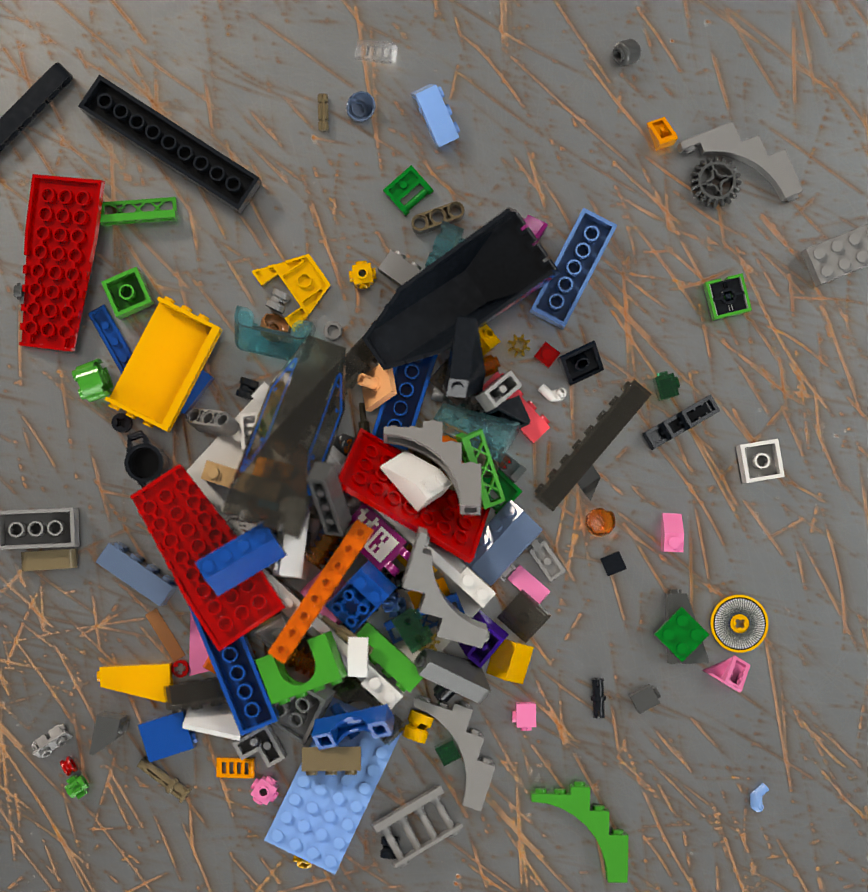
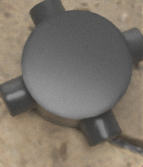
(18, 291)

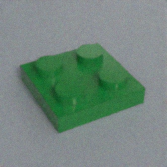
(681, 634)

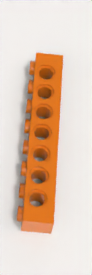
(320, 591)

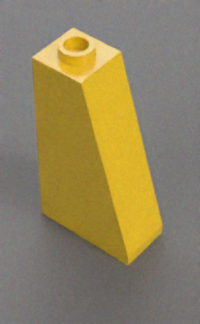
(137, 679)

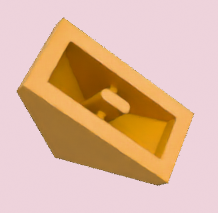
(661, 133)

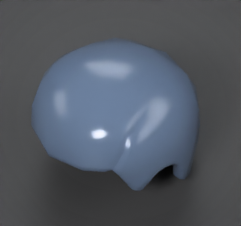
(360, 106)

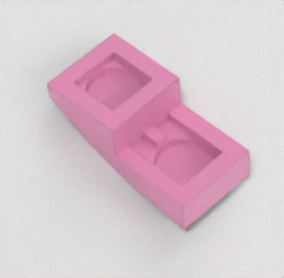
(524, 580)

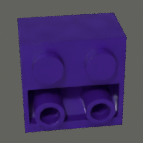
(496, 637)

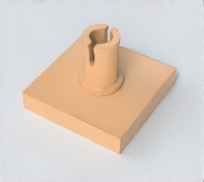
(377, 387)

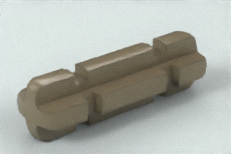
(323, 117)

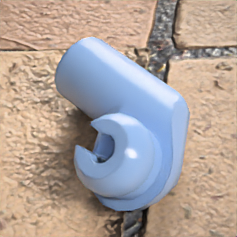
(756, 798)

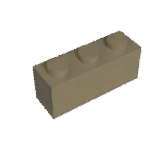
(331, 760)

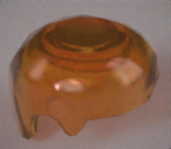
(600, 522)

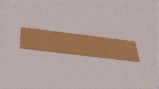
(165, 635)

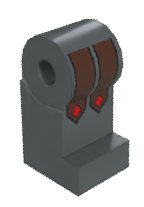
(511, 468)

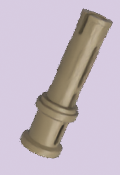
(171, 784)

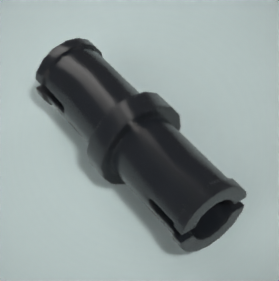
(598, 697)

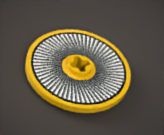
(754, 623)

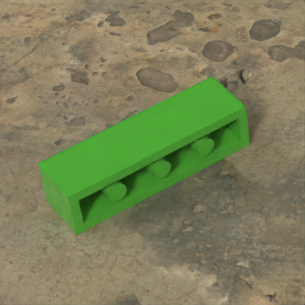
(390, 658)

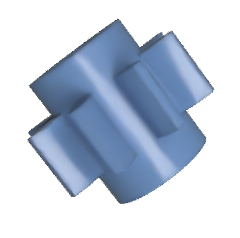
(394, 605)

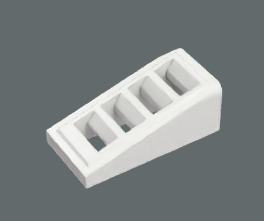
(244, 417)

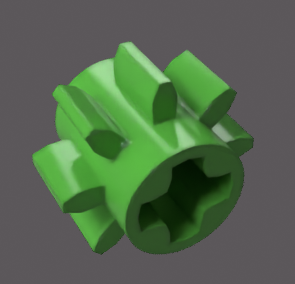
(77, 786)

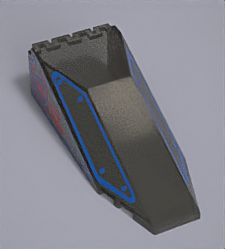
(289, 435)

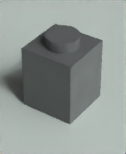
(645, 698)

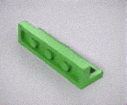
(139, 216)
(469, 456)

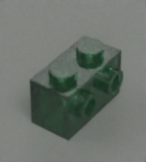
(412, 630)

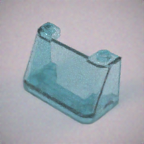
(266, 341)

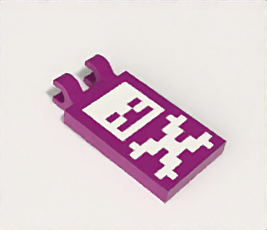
(383, 544)

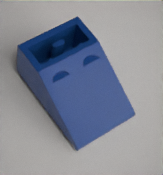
(361, 596)

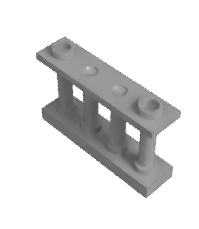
(400, 816)

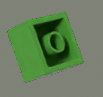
(128, 293)

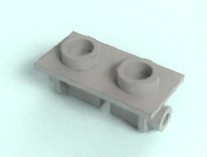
(43, 746)

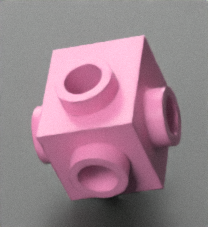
(264, 783)

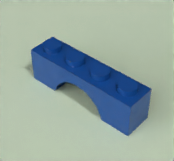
(331, 730)

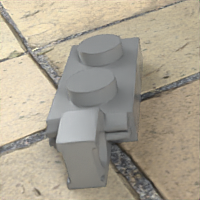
(546, 559)

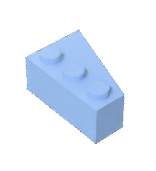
(436, 114)

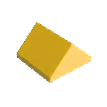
(510, 661)

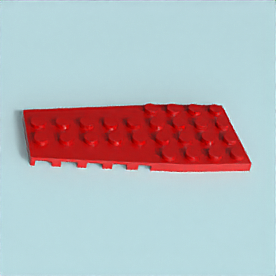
(59, 258)
(185, 531)

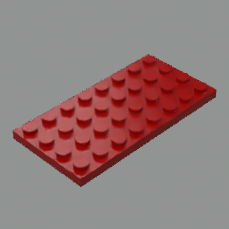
(442, 518)

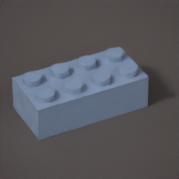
(136, 573)

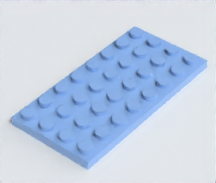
(326, 809)

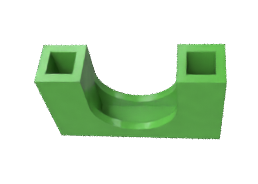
(328, 669)

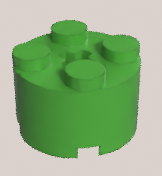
(93, 380)

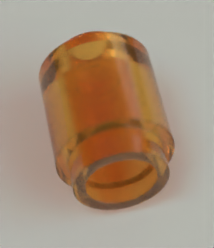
(491, 365)

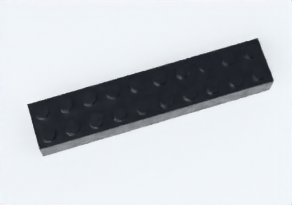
(170, 144)

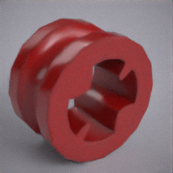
(176, 664)
(68, 766)

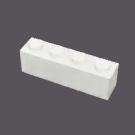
(292, 564)

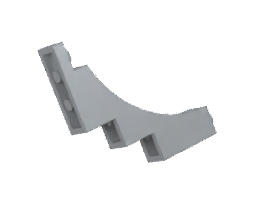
(727, 143)
(421, 578)

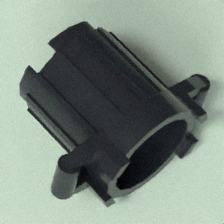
(144, 460)

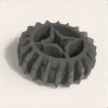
(713, 174)

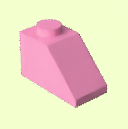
(672, 533)

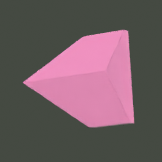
(730, 672)

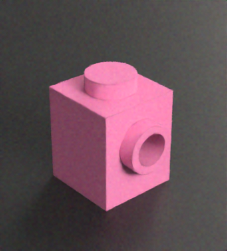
(524, 715)

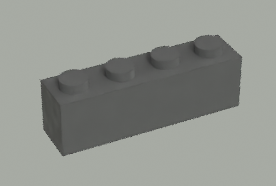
(329, 498)

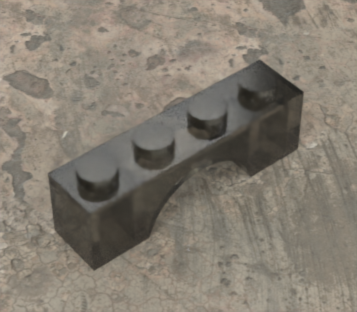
(351, 691)

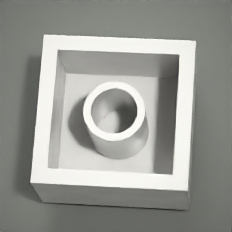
(760, 461)

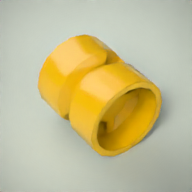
(418, 726)

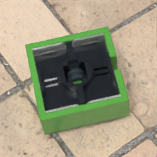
(727, 297)

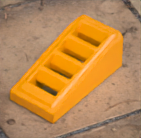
(251, 767)

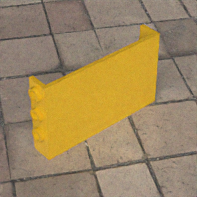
(165, 365)

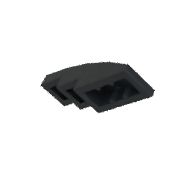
(681, 422)

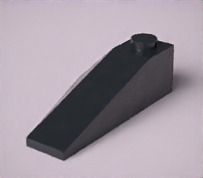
(465, 365)

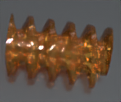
(322, 549)
(302, 661)

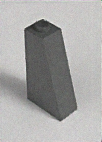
(673, 602)
(453, 673)

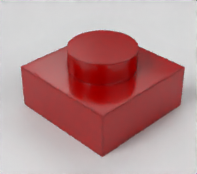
(547, 355)

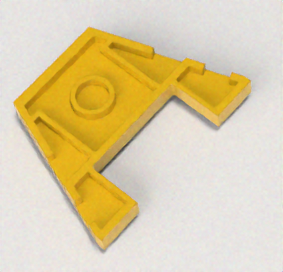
(303, 281)

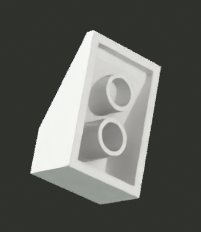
(416, 479)

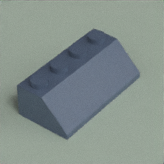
(503, 542)

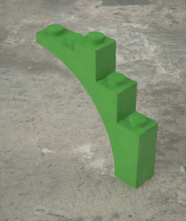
(577, 802)

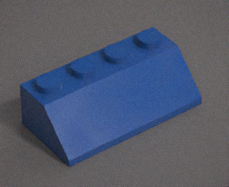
(240, 558)

